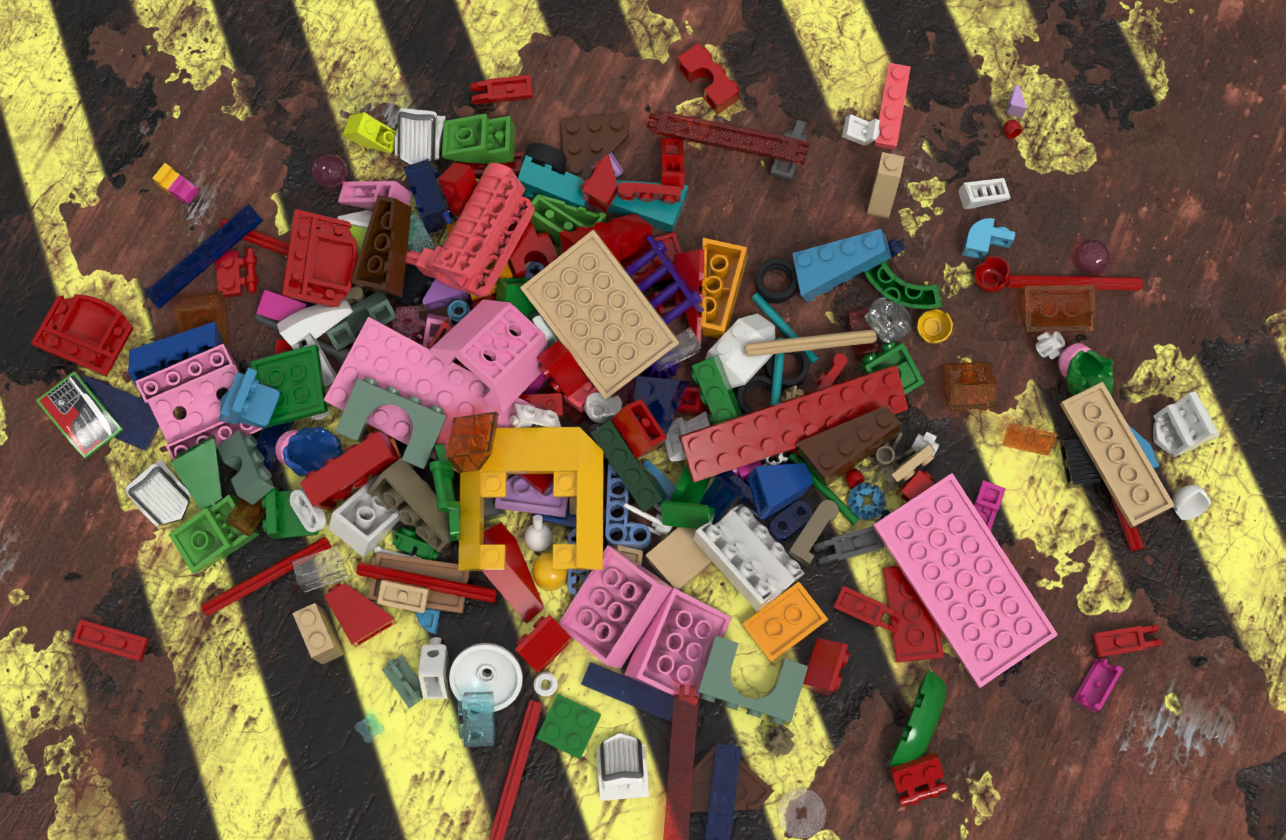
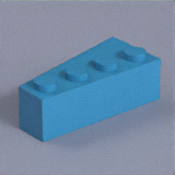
(838, 261)

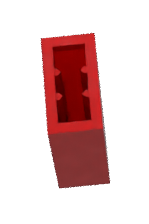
(357, 614)

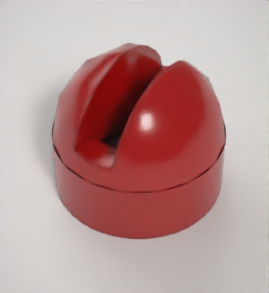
(1012, 129)
(853, 478)

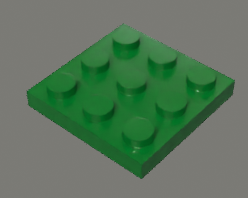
(299, 383)

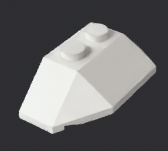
(731, 348)

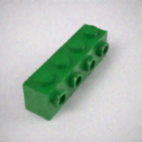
(716, 390)

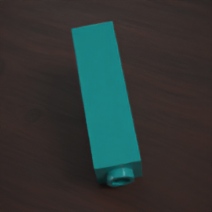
(655, 213)

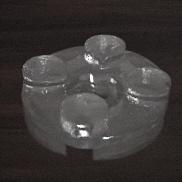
(878, 321)
(787, 816)

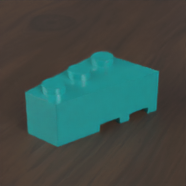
(551, 184)

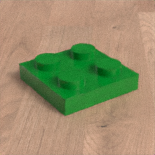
(568, 726)

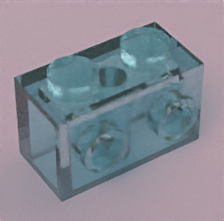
(478, 719)

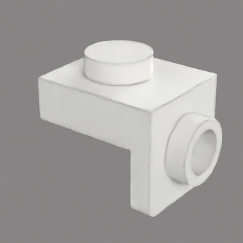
(860, 130)

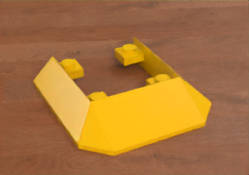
(537, 450)

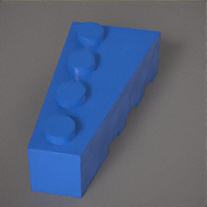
(172, 350)

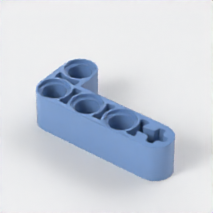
(622, 523)

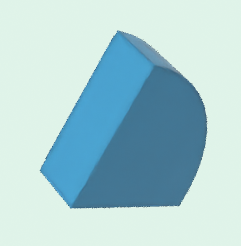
(429, 620)

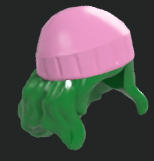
(1085, 368)

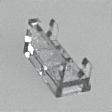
(686, 348)
(320, 569)

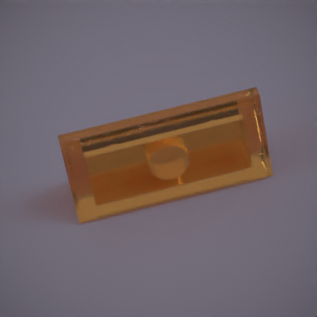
(1029, 439)
(246, 516)

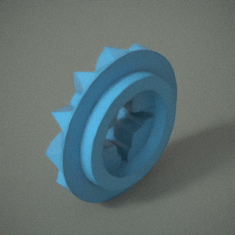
(869, 511)

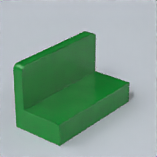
(689, 491)
(686, 514)

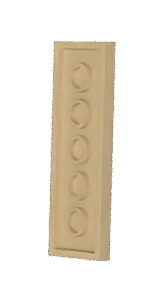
(1117, 455)

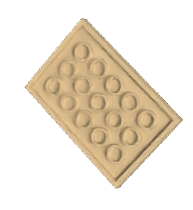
(600, 314)

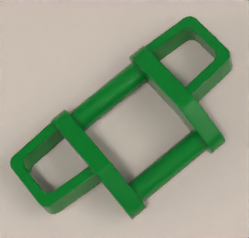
(443, 474)

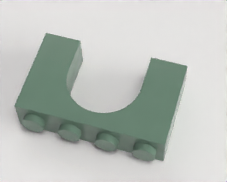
(368, 397)
(777, 704)

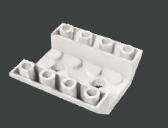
(748, 556)

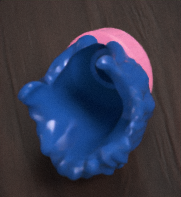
(307, 449)

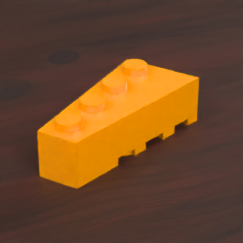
(722, 279)

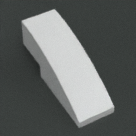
(312, 320)

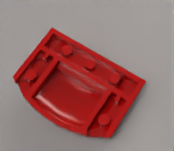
(319, 259)
(84, 332)

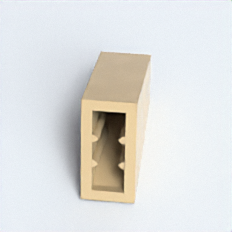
(885, 185)

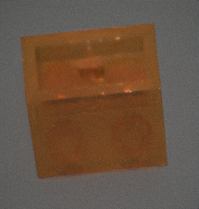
(471, 441)

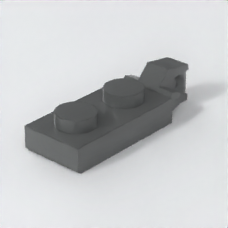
(784, 169)

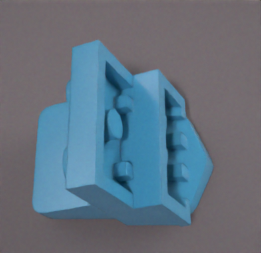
(248, 401)

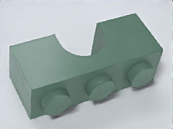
(374, 306)
(242, 455)

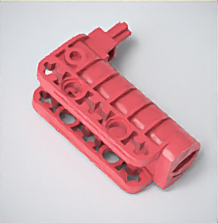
(479, 234)

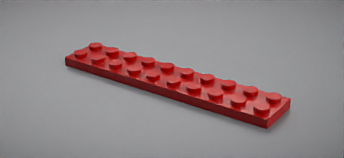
(788, 422)

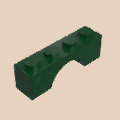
(639, 482)

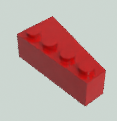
(621, 235)
(349, 471)

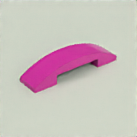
(989, 501)

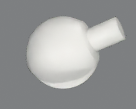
(538, 535)

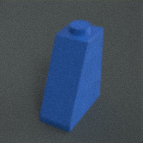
(778, 486)

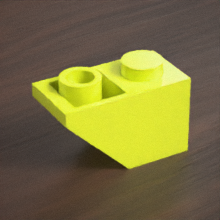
(369, 133)

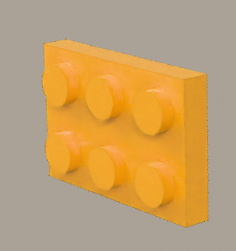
(784, 622)

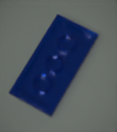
(129, 411)

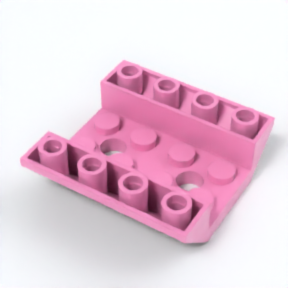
(513, 357)
(194, 387)

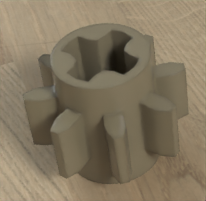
(779, 740)

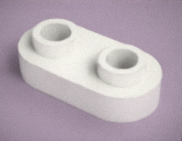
(311, 517)

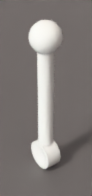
(378, 549)

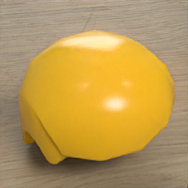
(934, 326)
(545, 575)

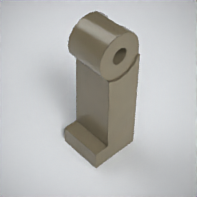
(824, 514)

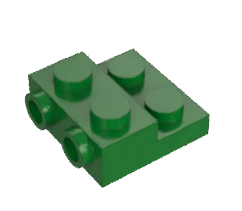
(898, 355)

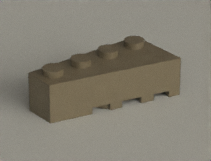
(414, 502)

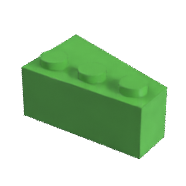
(556, 216)

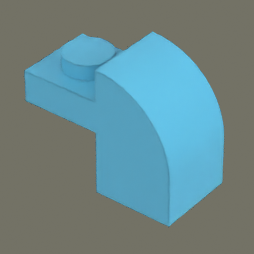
(984, 234)

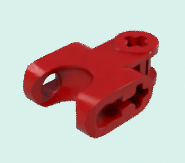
(530, 248)

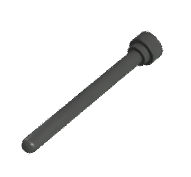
(340, 355)

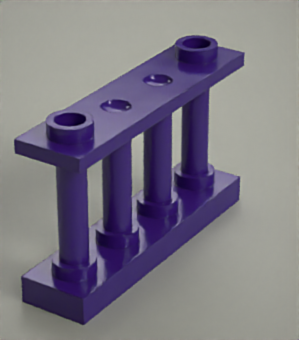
(693, 298)

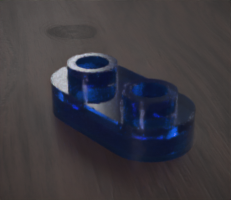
(791, 519)

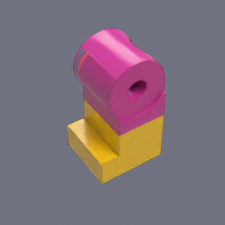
(175, 184)

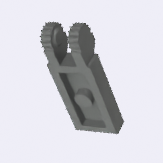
(850, 545)

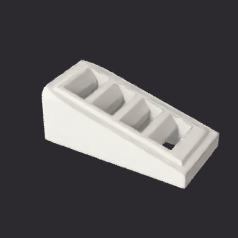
(971, 199)

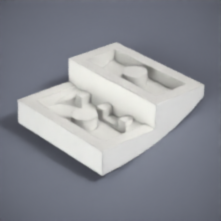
(682, 427)

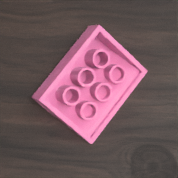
(614, 608)
(676, 644)

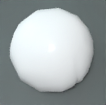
(602, 410)
(1190, 502)

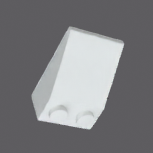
(363, 520)

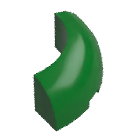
(902, 292)
(922, 721)

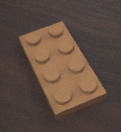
(443, 570)

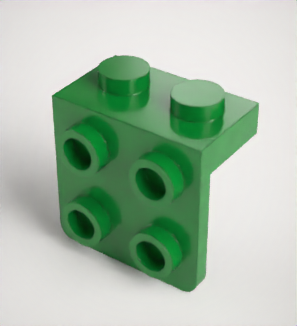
(280, 517)

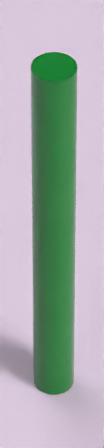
(828, 493)

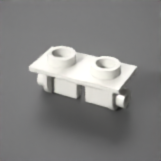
(529, 415)

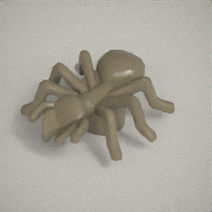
(883, 458)

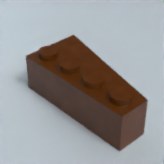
(384, 248)
(846, 445)

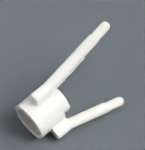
(657, 521)

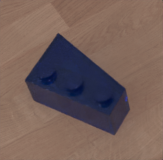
(428, 195)
(661, 398)

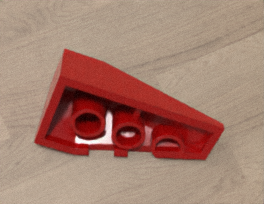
(691, 268)
(516, 581)

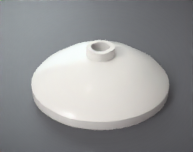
(504, 679)

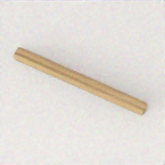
(810, 343)

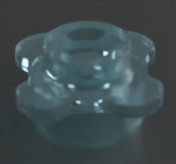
(362, 727)

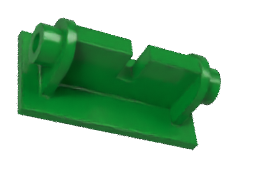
(409, 539)

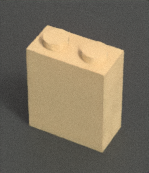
(678, 558)
(318, 633)

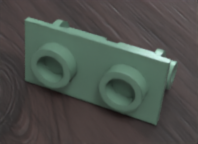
(404, 680)

